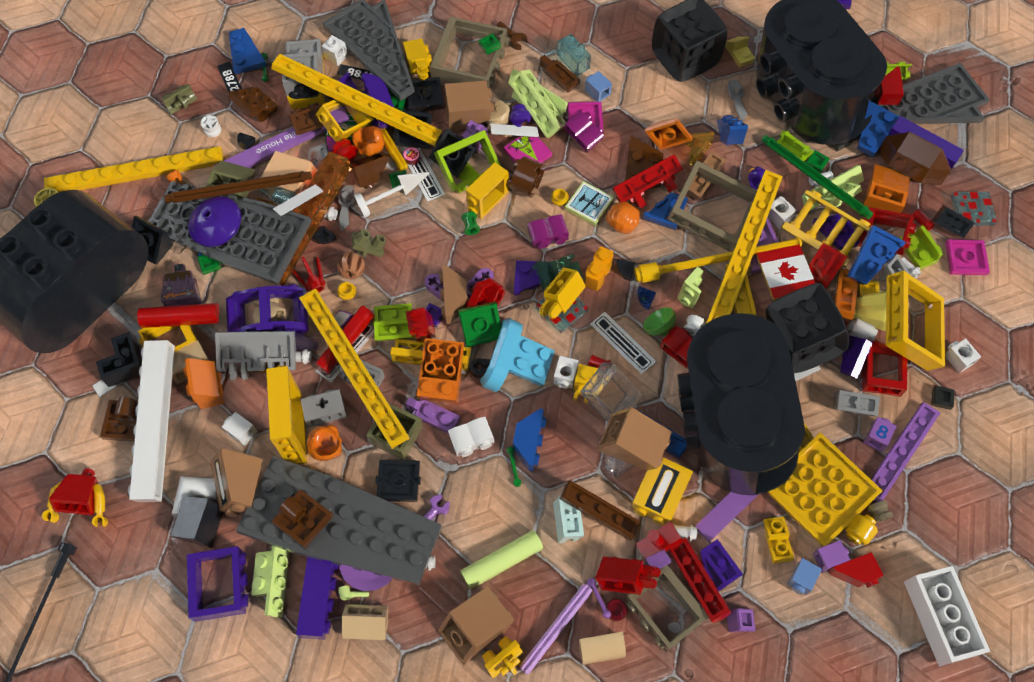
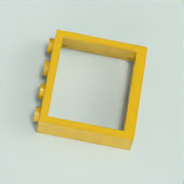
(897, 291)
(286, 415)

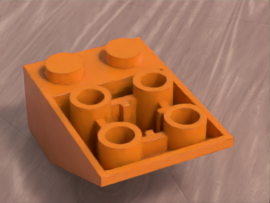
(887, 189)
(441, 371)

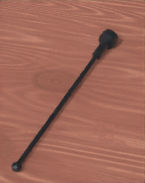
(66, 550)

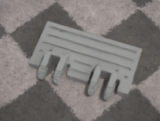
(254, 350)

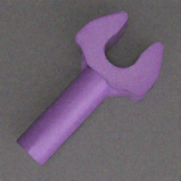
(435, 509)

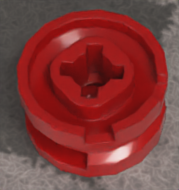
(345, 149)

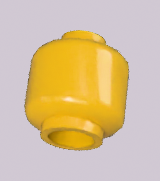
(861, 529)

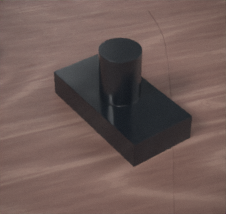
(953, 221)

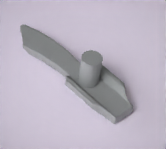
(736, 93)
(346, 200)

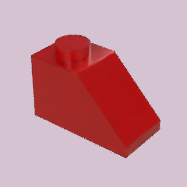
(891, 89)
(859, 571)

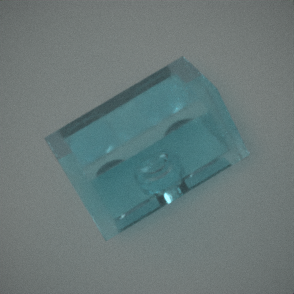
(573, 54)

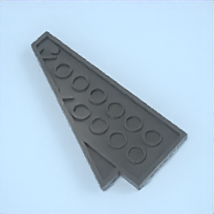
(374, 43)
(941, 98)

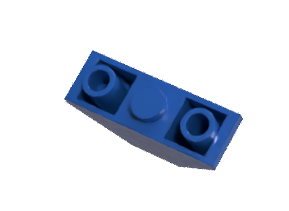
(731, 130)
(528, 438)

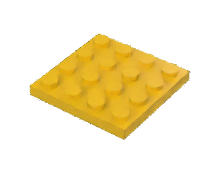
(825, 490)

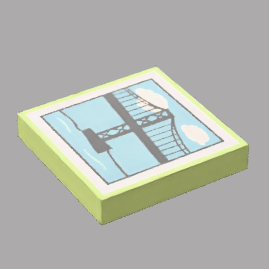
(589, 203)

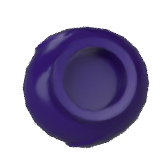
(519, 115)
(755, 176)

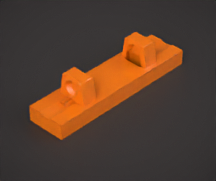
(846, 294)

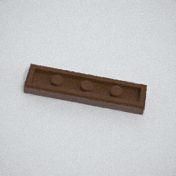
(599, 510)

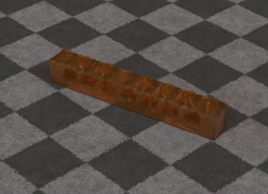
(330, 178)

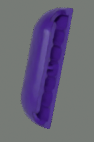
(377, 89)

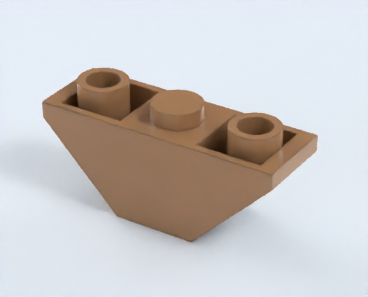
(453, 294)

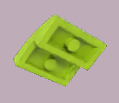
(391, 322)

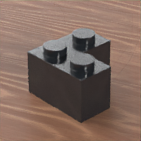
(125, 362)

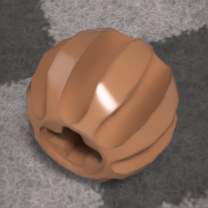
(351, 265)

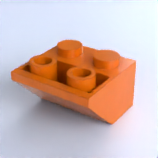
(203, 382)

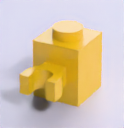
(583, 375)

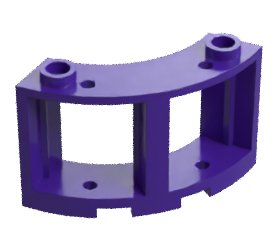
(236, 309)

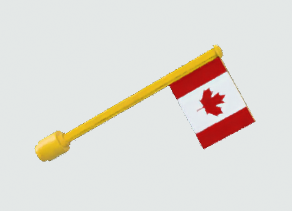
(780, 263)

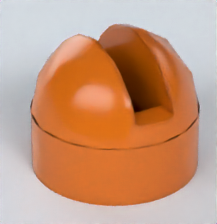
(173, 176)

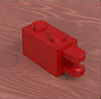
(420, 324)
(626, 575)

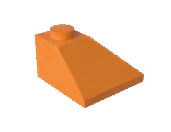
(668, 133)

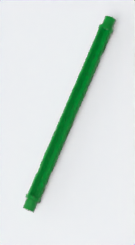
(817, 177)

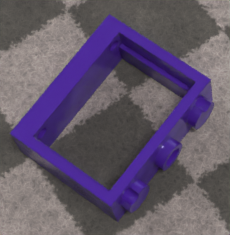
(194, 581)

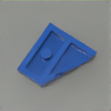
(662, 209)

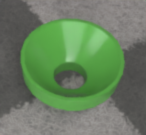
(660, 322)

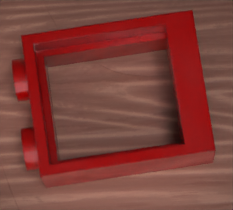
(892, 219)
(879, 385)

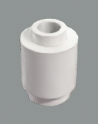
(862, 330)

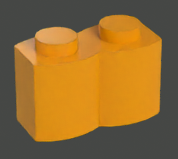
(598, 268)

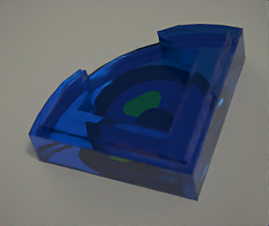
(645, 297)

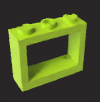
(488, 150)

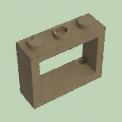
(683, 596)

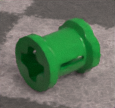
(471, 227)

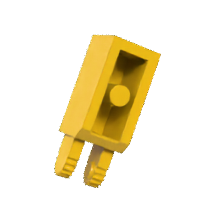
(417, 57)
(561, 293)

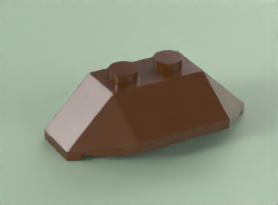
(915, 158)

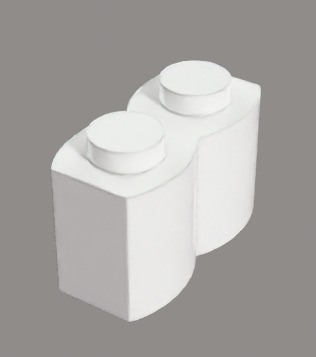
(471, 437)

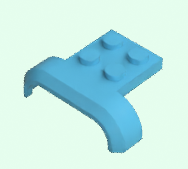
(517, 356)

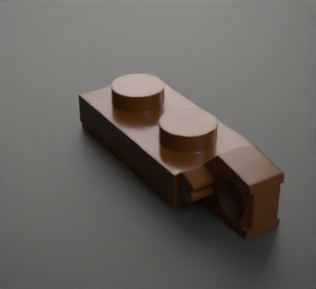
(559, 73)

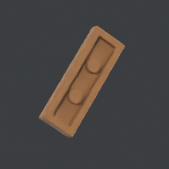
(699, 184)

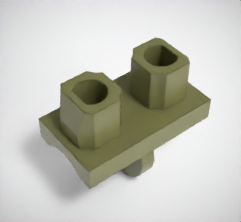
(179, 99)
(367, 245)

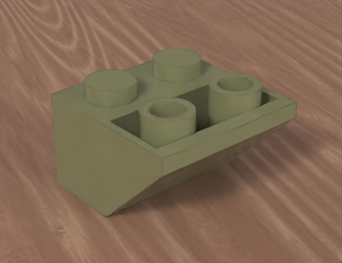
(227, 173)

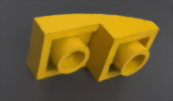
(777, 540)

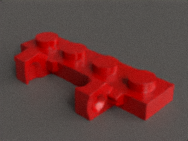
(661, 173)

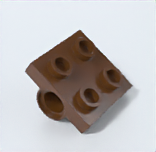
(253, 102)
(120, 420)
(302, 518)

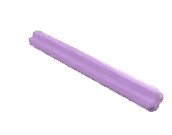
(555, 629)

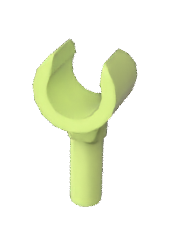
(346, 594)

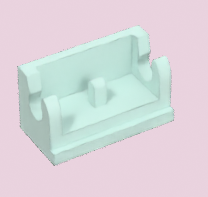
(567, 521)

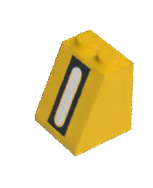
(661, 492)

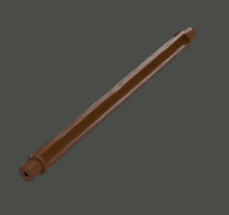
(236, 187)

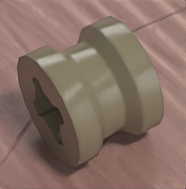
(880, 511)

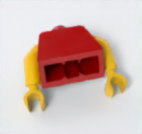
(78, 496)

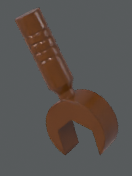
(514, 37)

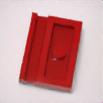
(826, 264)

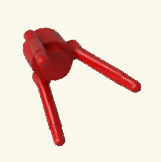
(313, 281)

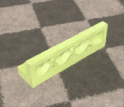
(537, 103)

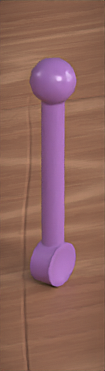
(592, 583)

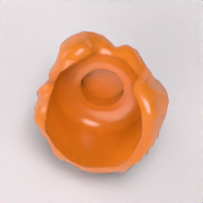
(369, 140)
(623, 217)
(324, 443)

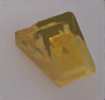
(699, 145)

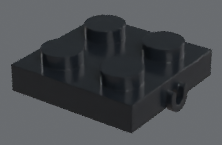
(426, 95)
(398, 480)

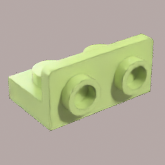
(690, 291)

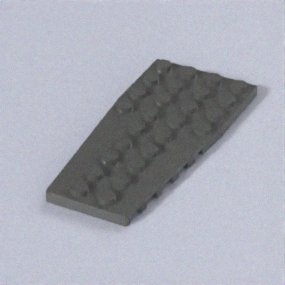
(258, 248)
(363, 529)

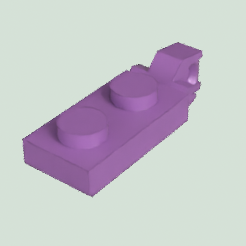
(433, 414)

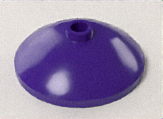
(214, 221)

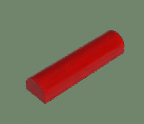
(178, 315)
(352, 331)
(700, 581)

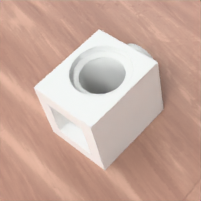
(334, 50)
(786, 212)
(959, 362)
(565, 365)
(239, 428)

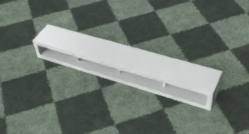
(152, 422)

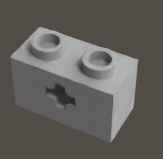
(316, 414)

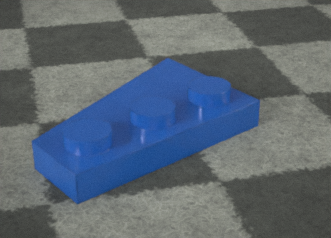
(244, 52)
(877, 129)
(874, 253)

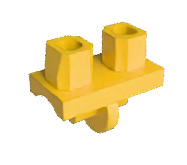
(505, 660)

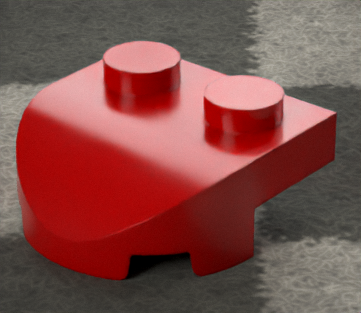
(486, 292)

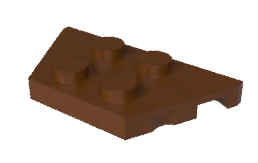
(641, 157)

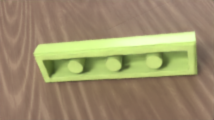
(501, 559)

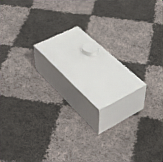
(946, 616)

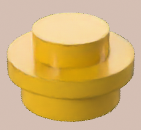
(559, 197)
(346, 291)

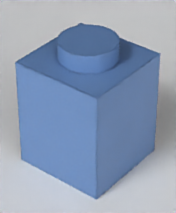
(598, 86)
(804, 577)

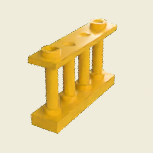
(809, 237)

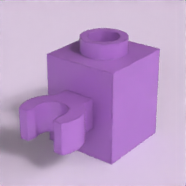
(473, 128)

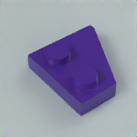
(844, 234)
(855, 356)

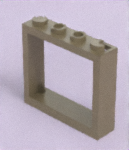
(473, 29)
(700, 226)

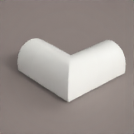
(193, 487)

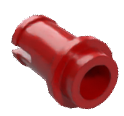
(923, 220)
(596, 362)

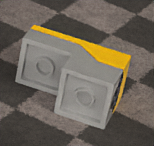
(311, 55)

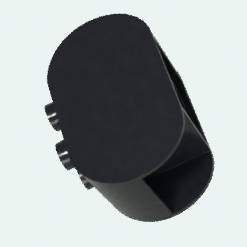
(818, 69)
(65, 269)
(742, 404)

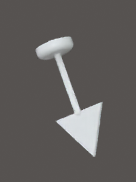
(407, 182)

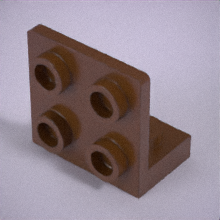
(305, 120)

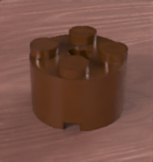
(526, 176)

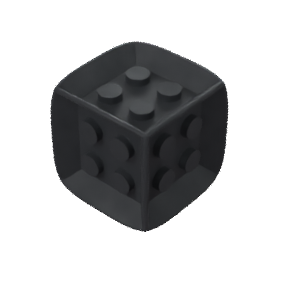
(689, 39)
(810, 325)

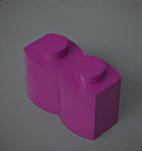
(584, 131)
(548, 231)

